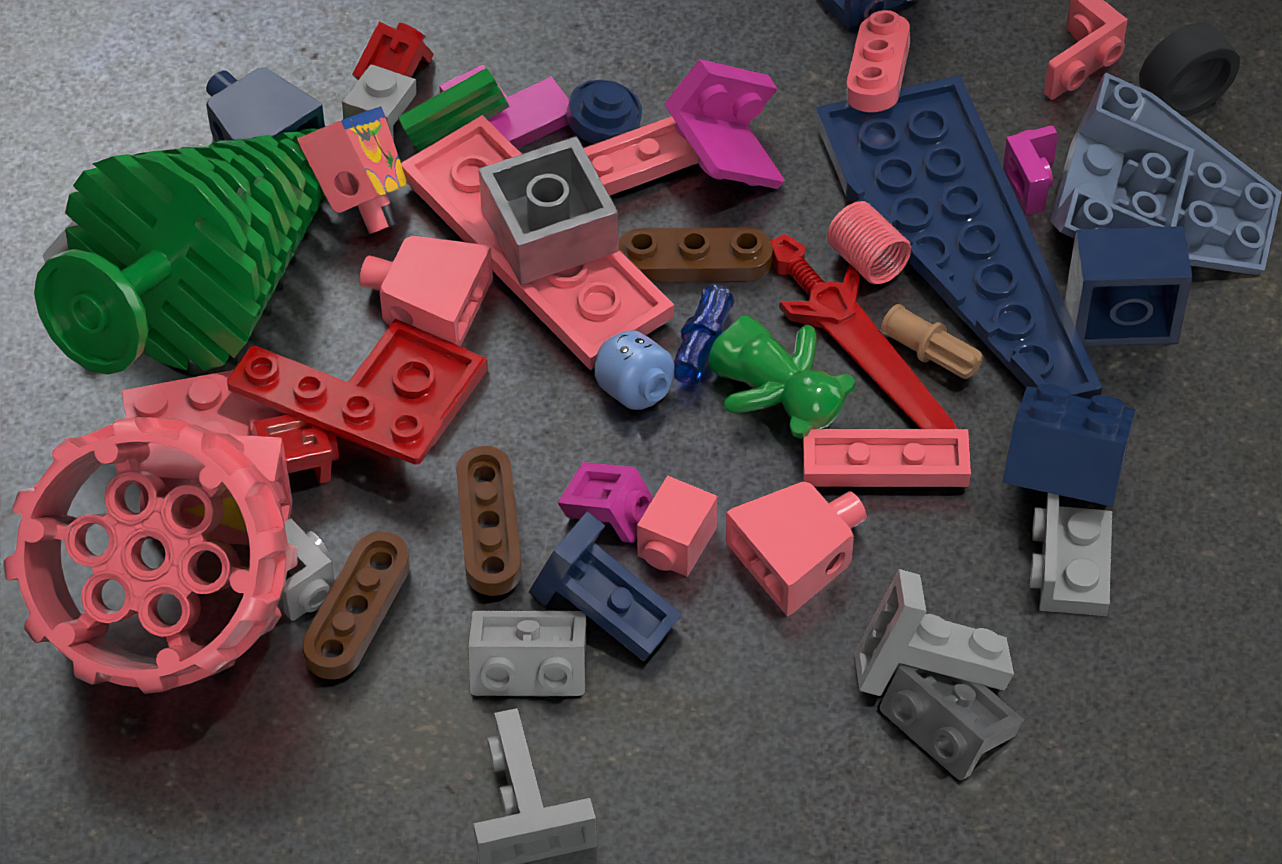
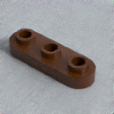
(718, 256)
(483, 504)
(355, 587)

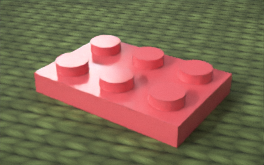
(198, 401)

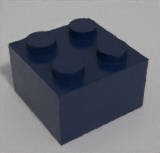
(1129, 285)
(1069, 444)

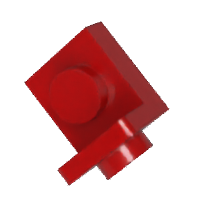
(394, 50)
(303, 444)

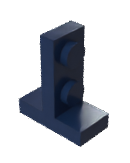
(605, 590)

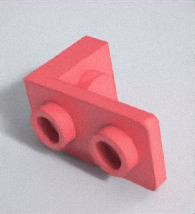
(1100, 43)

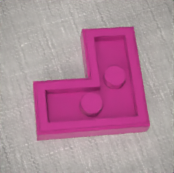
(531, 112)

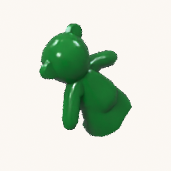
(754, 356)

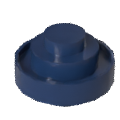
(603, 110)

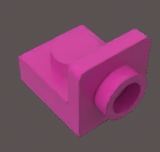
(1028, 166)
(610, 495)

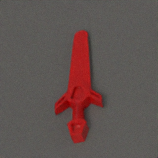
(835, 309)

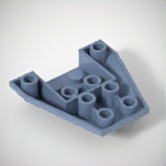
(1152, 167)

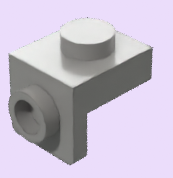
(380, 88)
(312, 575)

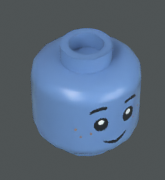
(632, 367)

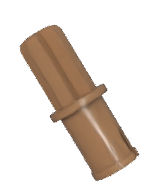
(931, 342)

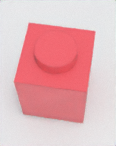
(677, 526)

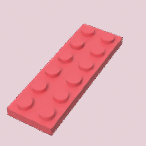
(576, 304)

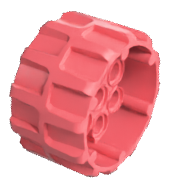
(46, 523)

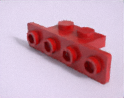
(335, 405)

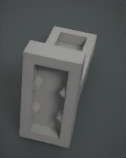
(926, 641)
(528, 829)

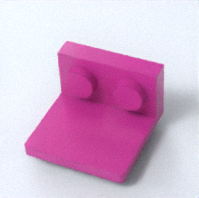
(714, 115)

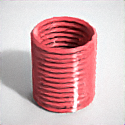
(869, 242)

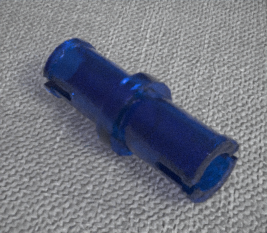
(700, 334)

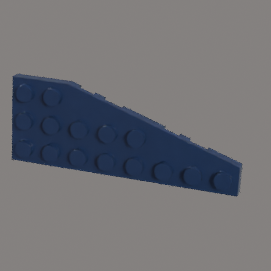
(946, 192)

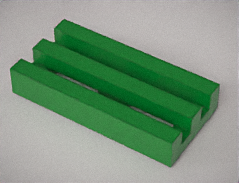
(453, 109)

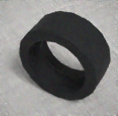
(1190, 68)

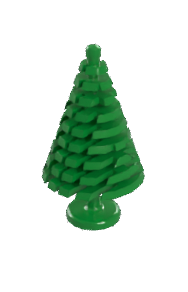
(176, 251)

